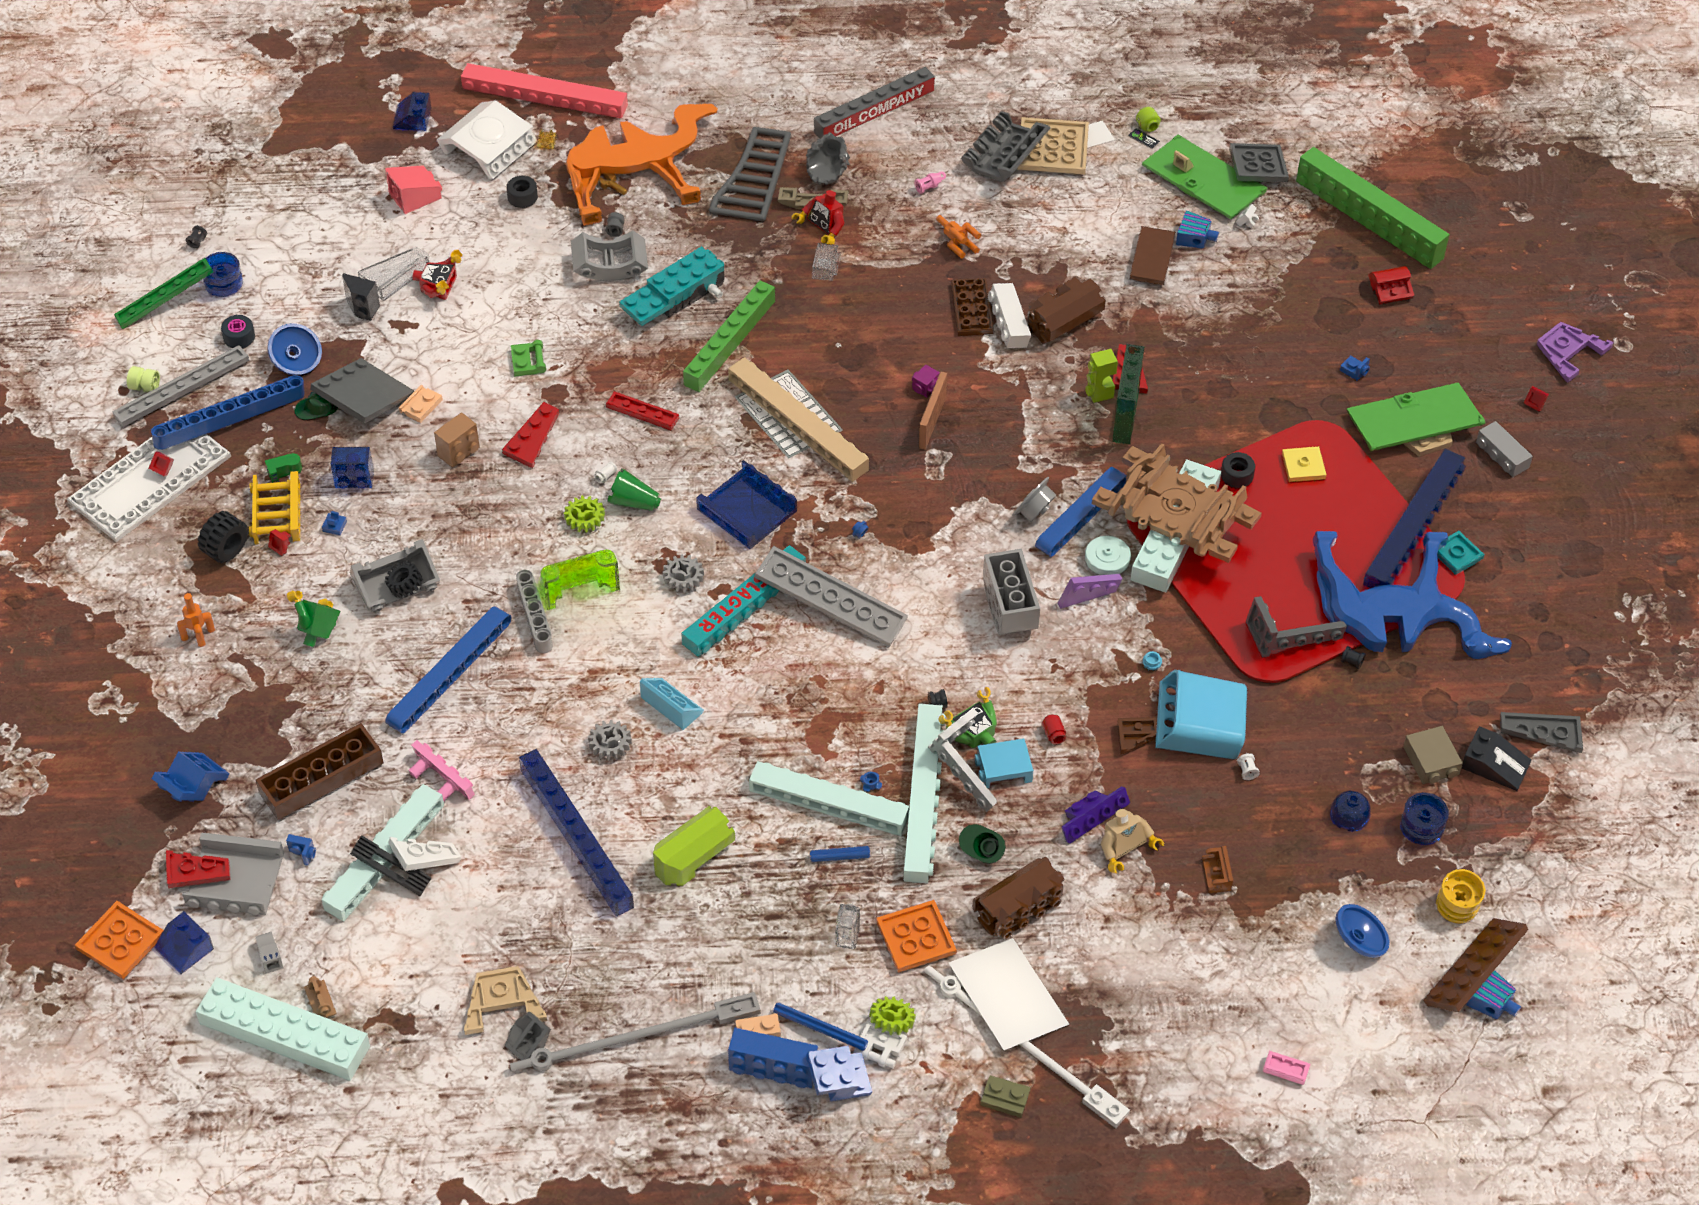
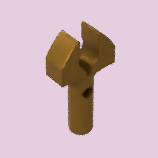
(610, 182)

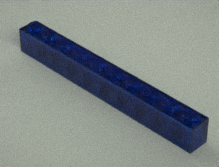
(1415, 519)
(576, 833)

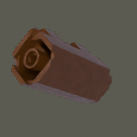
(1059, 313)
(1018, 897)

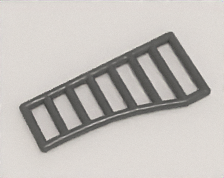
(736, 175)

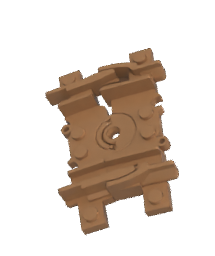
(1202, 511)

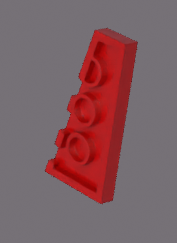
(529, 439)

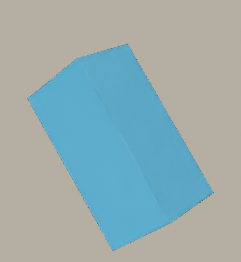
(669, 701)

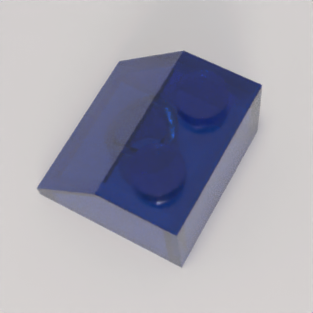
(413, 112)
(183, 943)

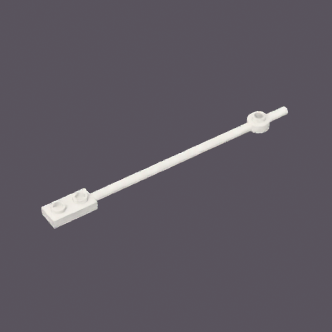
(1095, 1098)

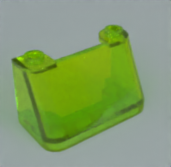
(592, 567)

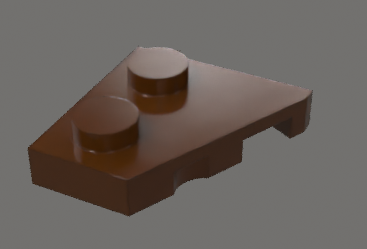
(1136, 732)

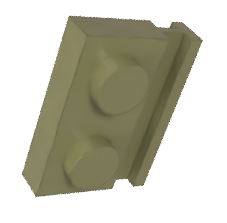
(1005, 1096)

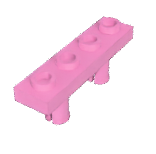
(437, 763)

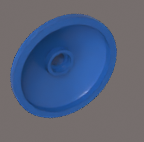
(301, 342)
(1362, 931)

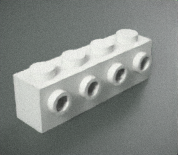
(1009, 315)

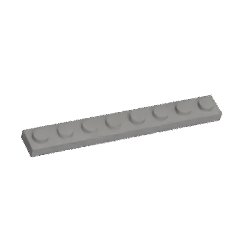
(180, 386)

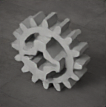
(683, 573)
(610, 739)

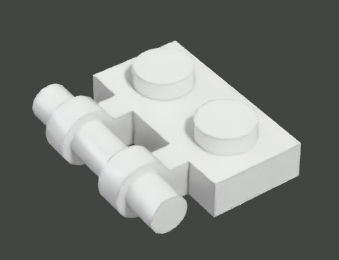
(884, 1041)

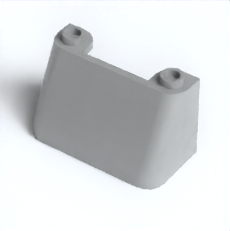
(371, 577)

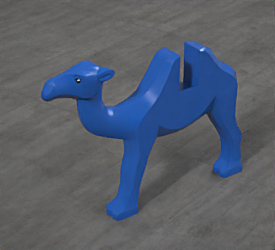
(1410, 606)

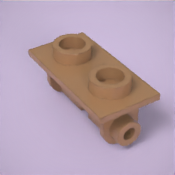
(319, 997)

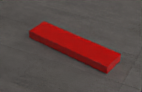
(642, 411)

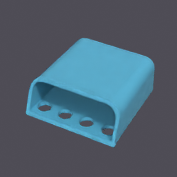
(1206, 715)

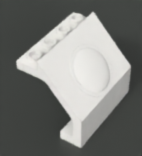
(490, 136)

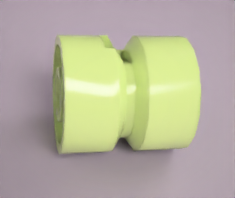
(139, 379)

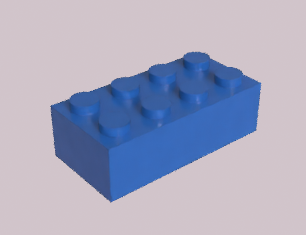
(770, 1057)

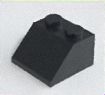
(361, 296)

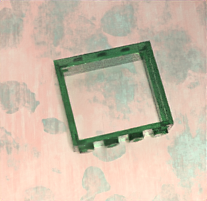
(1128, 394)

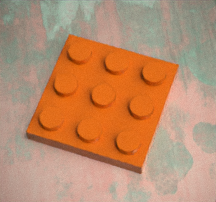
(916, 936)
(119, 939)

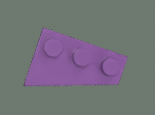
(1087, 588)

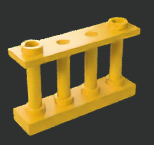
(291, 513)

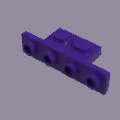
(1092, 811)

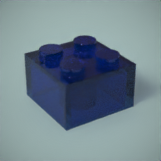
(352, 467)

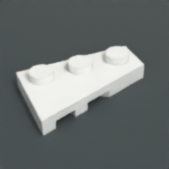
(422, 855)

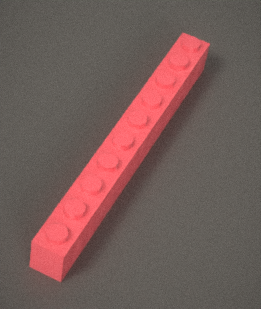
(544, 90)

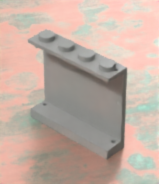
(252, 873)

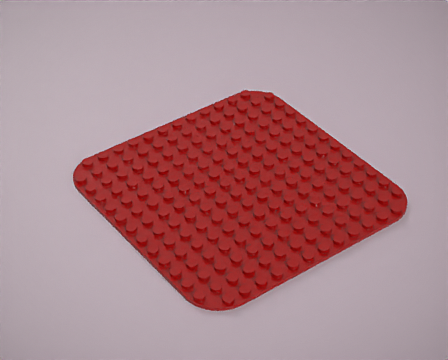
(1279, 555)

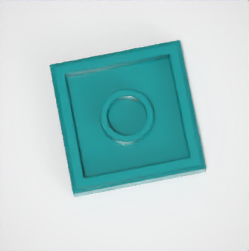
(1459, 553)

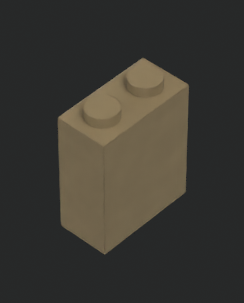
(1432, 755)

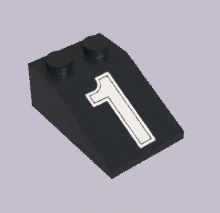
(1496, 759)

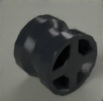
(938, 698)

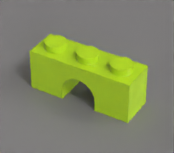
(1100, 384)

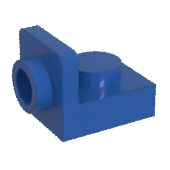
(1355, 368)
(301, 845)

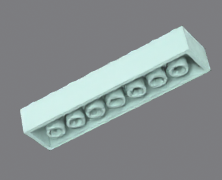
(1160, 556)
(283, 1028)

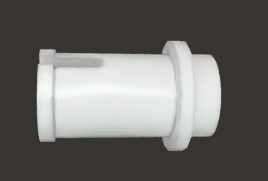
(602, 475)

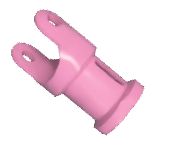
(931, 180)

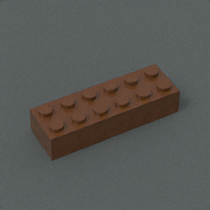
(319, 771)

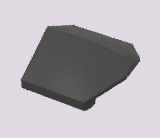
(527, 1035)

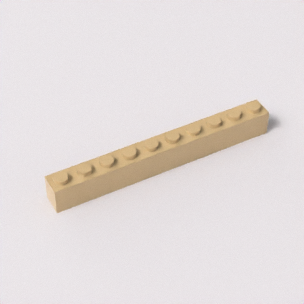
(799, 419)

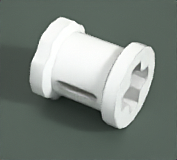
(1244, 766)

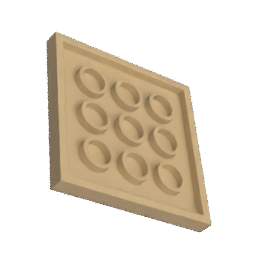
(1061, 148)

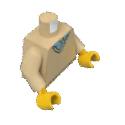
(1125, 834)

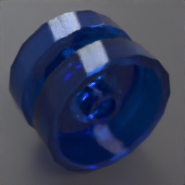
(226, 277)
(1424, 818)

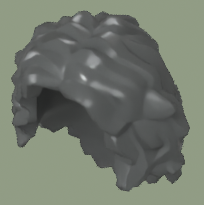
(827, 159)

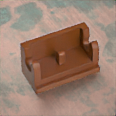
(1217, 870)

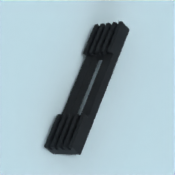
(365, 849)

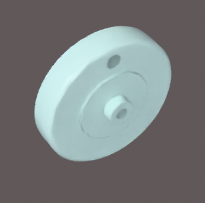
(1107, 555)

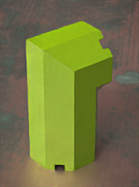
(691, 846)

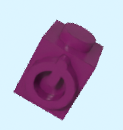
(925, 380)

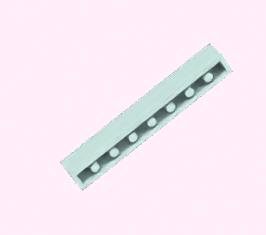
(829, 798)
(362, 878)

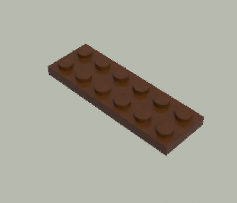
(1475, 965)

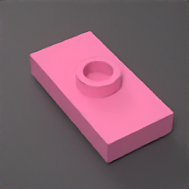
(1286, 1067)

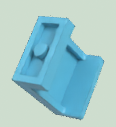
(1004, 761)

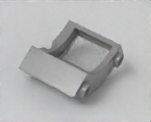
(609, 260)

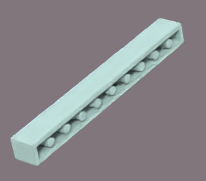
(923, 797)

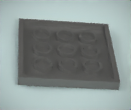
(362, 390)

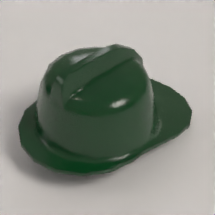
(314, 407)
(982, 843)

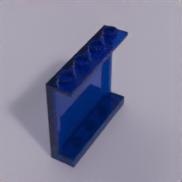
(748, 505)

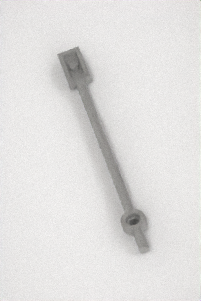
(725, 1011)

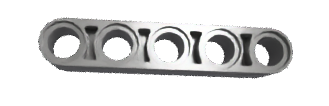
(534, 611)

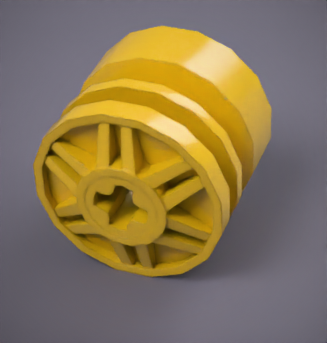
(1460, 896)

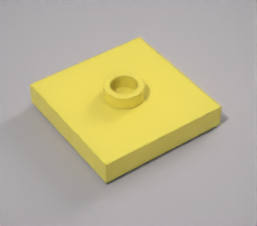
(1304, 464)

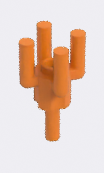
(958, 235)
(194, 620)

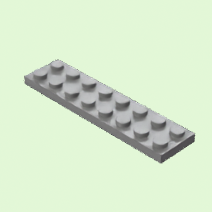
(831, 596)

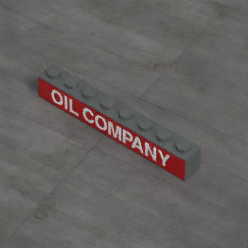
(875, 103)

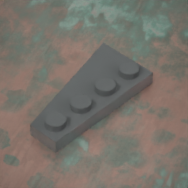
(1546, 729)

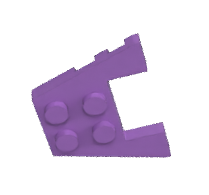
(1564, 342)

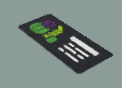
(1144, 138)

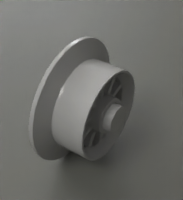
(1036, 501)

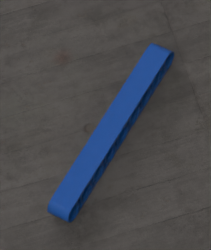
(227, 412)
(448, 669)

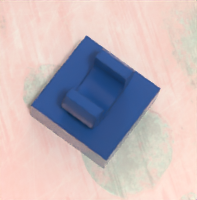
(334, 523)

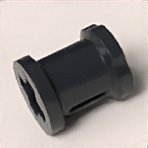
(196, 237)
(1353, 657)

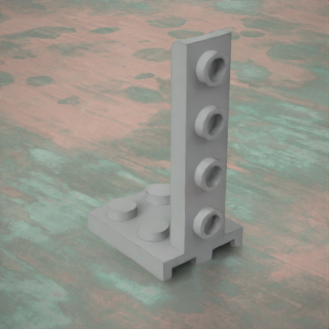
(958, 766)

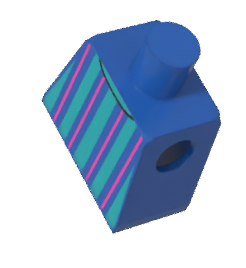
(1195, 231)
(1495, 997)

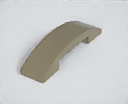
(796, 200)

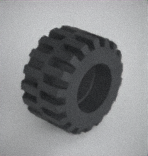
(222, 537)

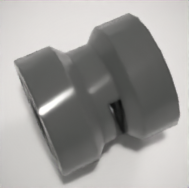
(615, 224)

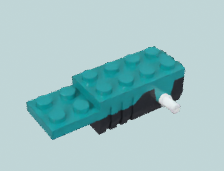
(676, 287)

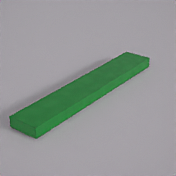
(163, 293)

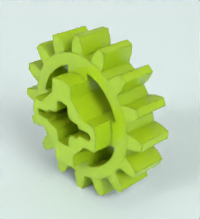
(584, 513)
(892, 1015)

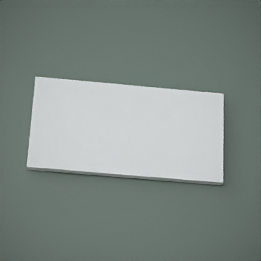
(133, 493)

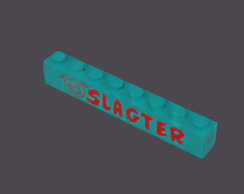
(730, 612)

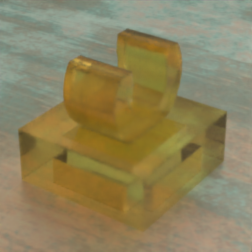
(546, 140)

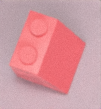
(412, 187)

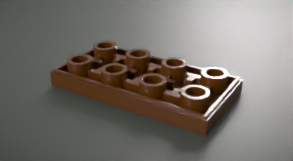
(1152, 255)
(972, 307)

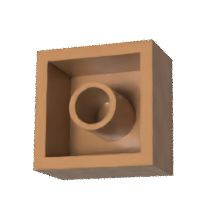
(456, 440)

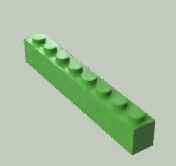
(729, 336)

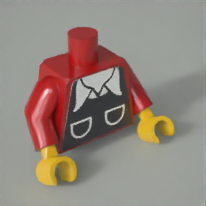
(825, 214)
(438, 277)

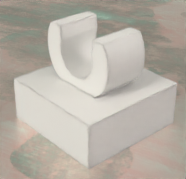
(1247, 216)

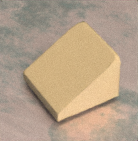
(1182, 161)

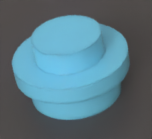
(1152, 661)

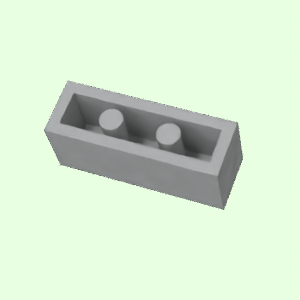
(1504, 449)

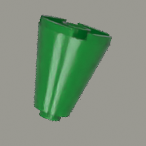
(633, 492)

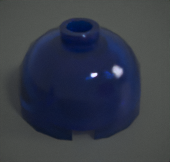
(1350, 810)

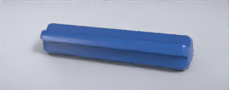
(839, 853)

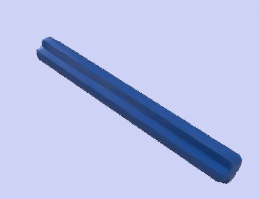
(820, 1026)

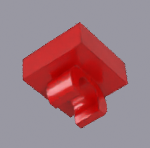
(1536, 398)
(161, 463)
(279, 541)

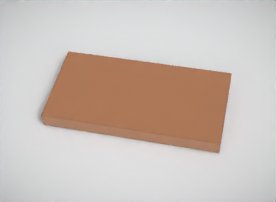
(932, 410)

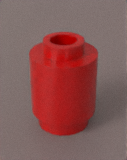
(1054, 729)

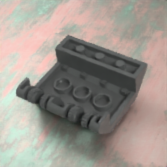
(1003, 150)

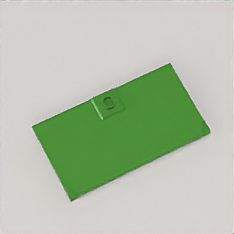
(1208, 180)
(1415, 416)

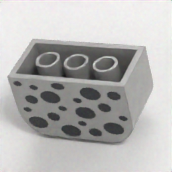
(1010, 592)

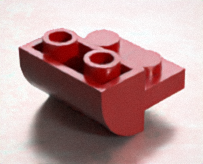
(1392, 284)

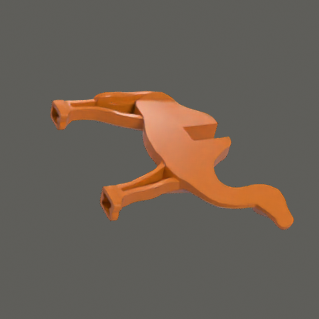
(636, 154)

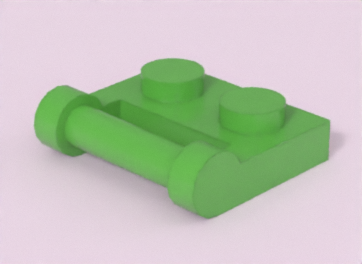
(522, 360)

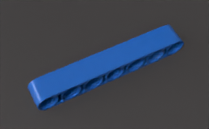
(1078, 513)

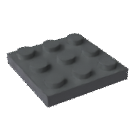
(1259, 162)

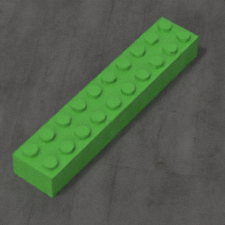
(1372, 207)

